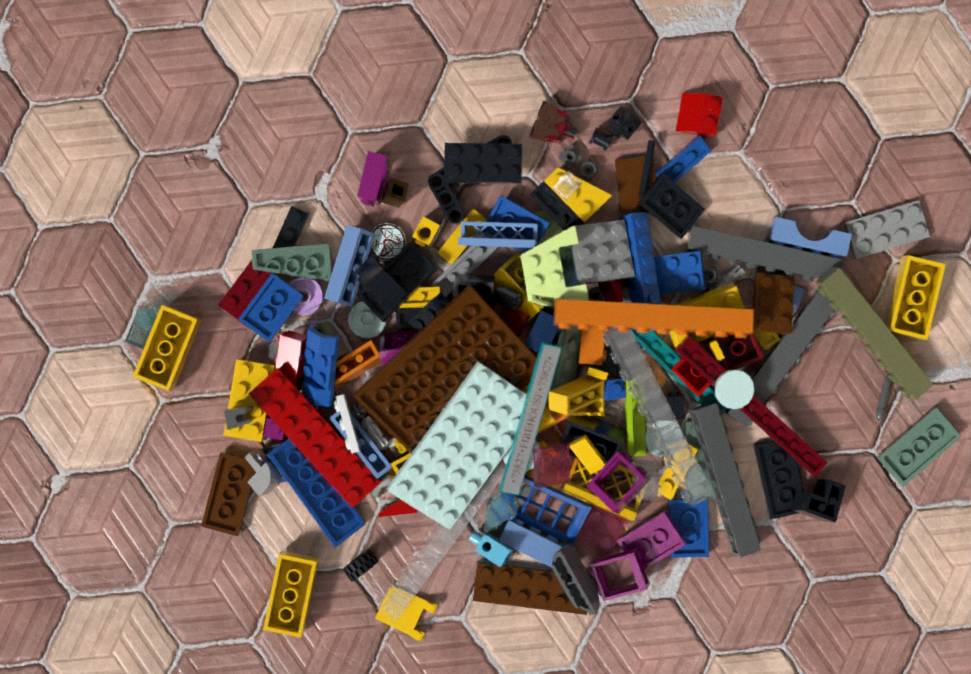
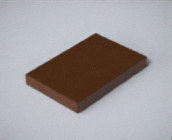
(629, 177)

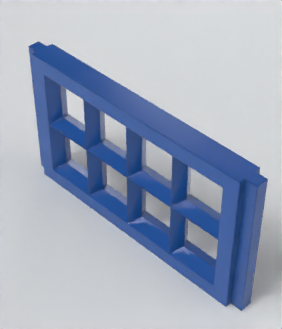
(576, 522)

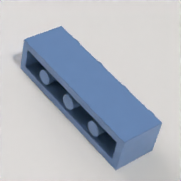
(351, 255)
(370, 453)
(530, 541)

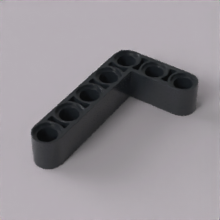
(445, 189)

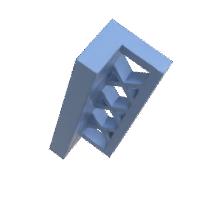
(498, 242)

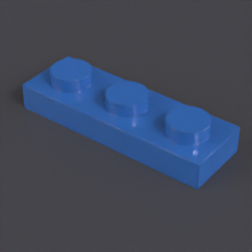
(685, 159)

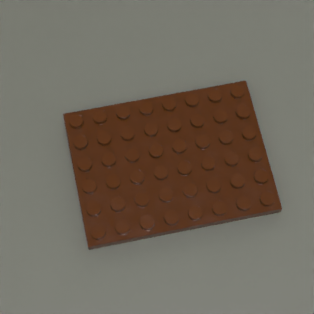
(430, 368)

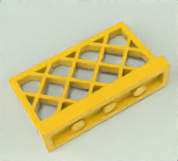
(589, 497)

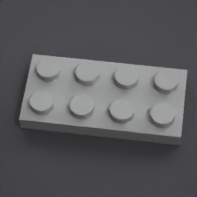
(887, 229)

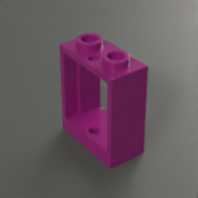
(373, 179)
(596, 483)
(638, 570)

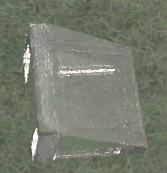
(567, 185)

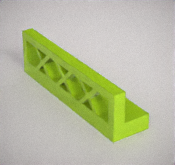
(634, 426)

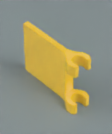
(410, 617)

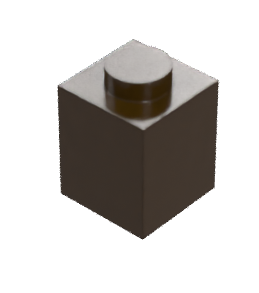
(394, 193)

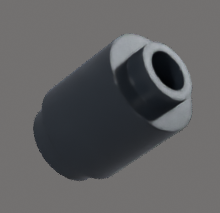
(509, 297)

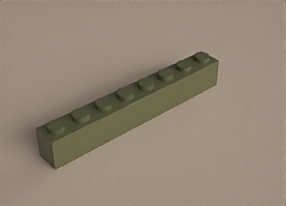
(873, 333)

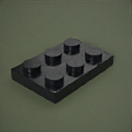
(671, 205)

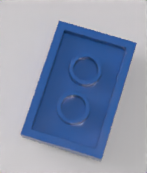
(511, 212)
(680, 273)
(271, 307)
(693, 526)

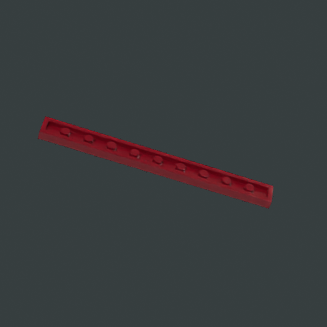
(755, 410)

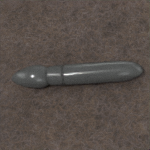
(880, 411)

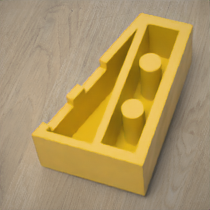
(584, 200)
(579, 397)

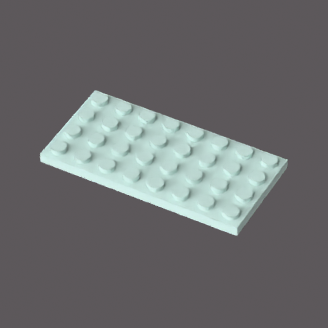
(461, 447)

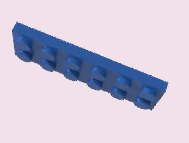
(317, 495)

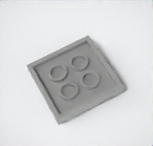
(602, 253)

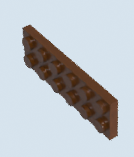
(521, 588)

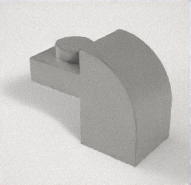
(266, 473)

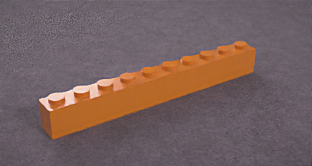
(653, 317)

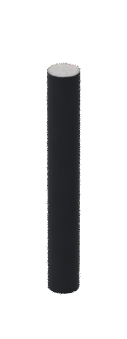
(647, 168)

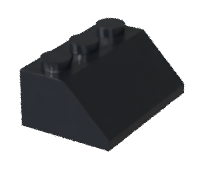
(603, 435)

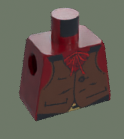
(551, 124)

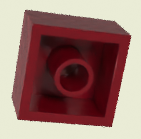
(738, 351)

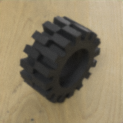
(360, 565)

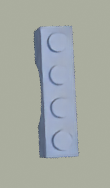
(785, 233)

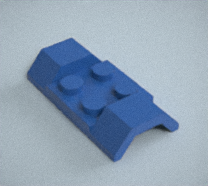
(319, 367)

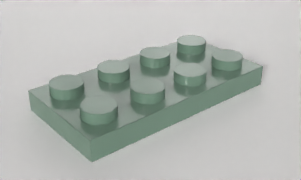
(918, 446)

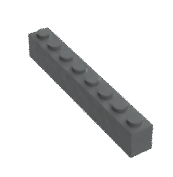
(760, 253)
(787, 352)
(725, 479)

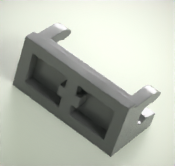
(234, 417)

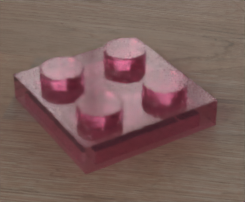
(551, 465)
(600, 529)

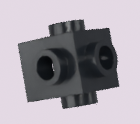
(623, 123)

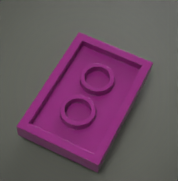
(653, 539)

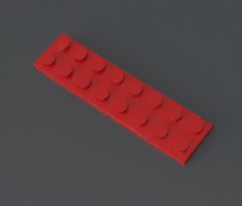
(314, 437)

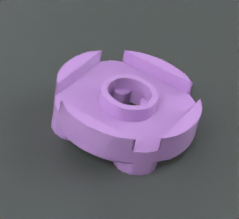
(315, 296)

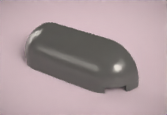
(575, 580)

